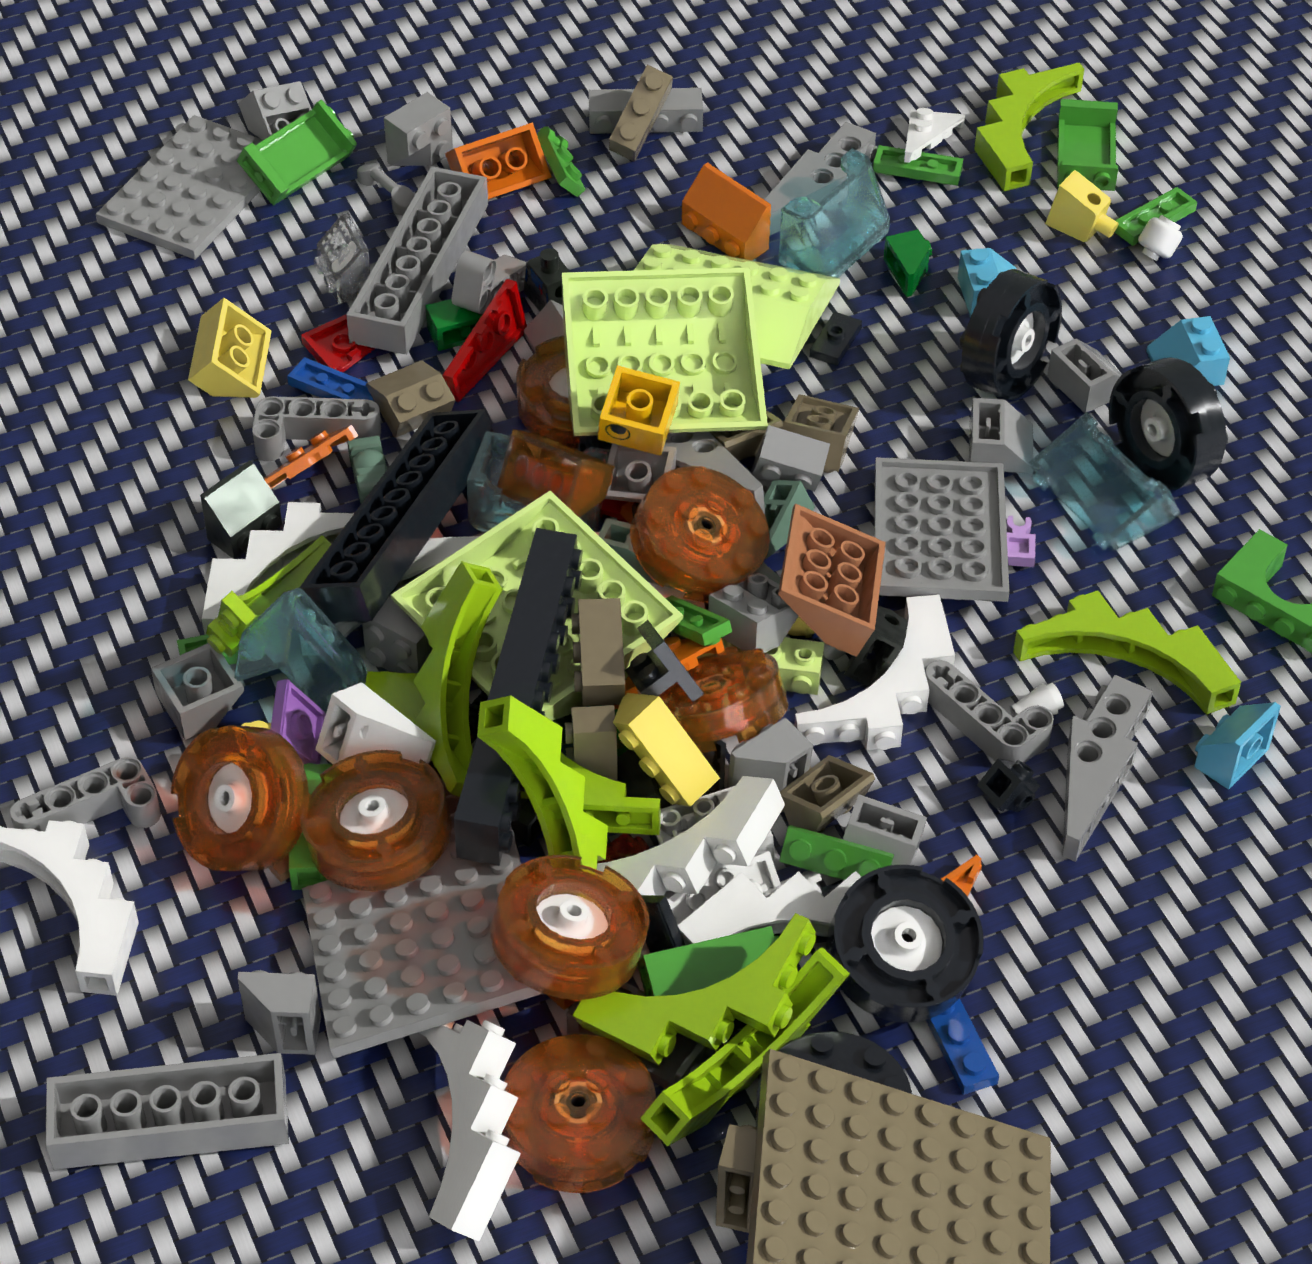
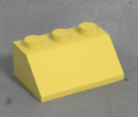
(229, 352)
(664, 748)

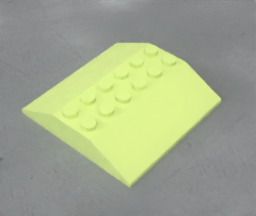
(784, 298)
(669, 325)
(506, 553)

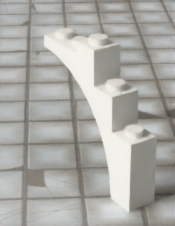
(269, 553)
(903, 689)
(724, 836)
(743, 908)
(104, 924)
(478, 1151)

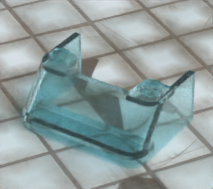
(301, 644)

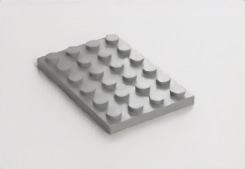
(185, 190)
(942, 528)

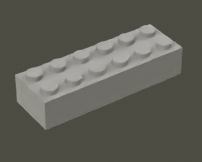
(166, 1111)

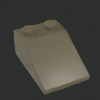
(824, 422)

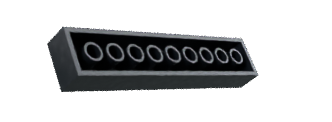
(397, 517)
(524, 672)

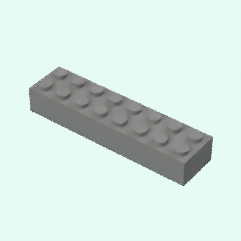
(417, 260)

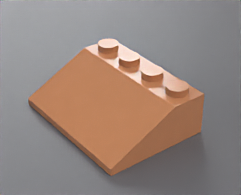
(832, 578)

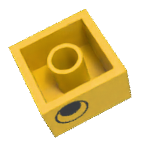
(638, 410)

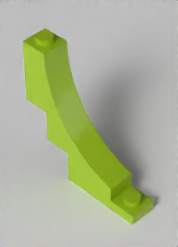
(608, 802)

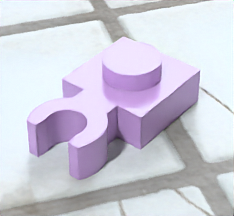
(1020, 543)

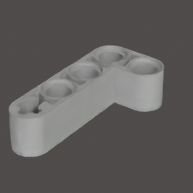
(481, 278)
(305, 417)
(984, 719)
(91, 796)

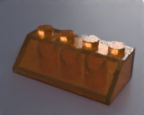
(543, 465)

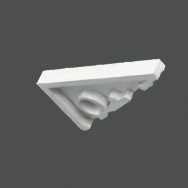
(928, 130)

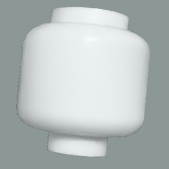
(1160, 238)

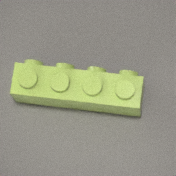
(797, 673)

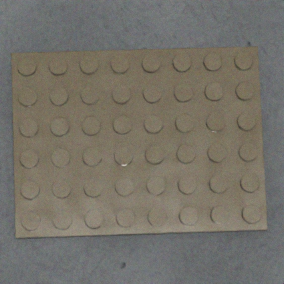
(889, 1176)

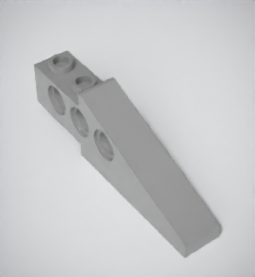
(819, 173)
(706, 451)
(1100, 758)

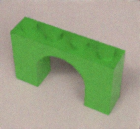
(1245, 588)

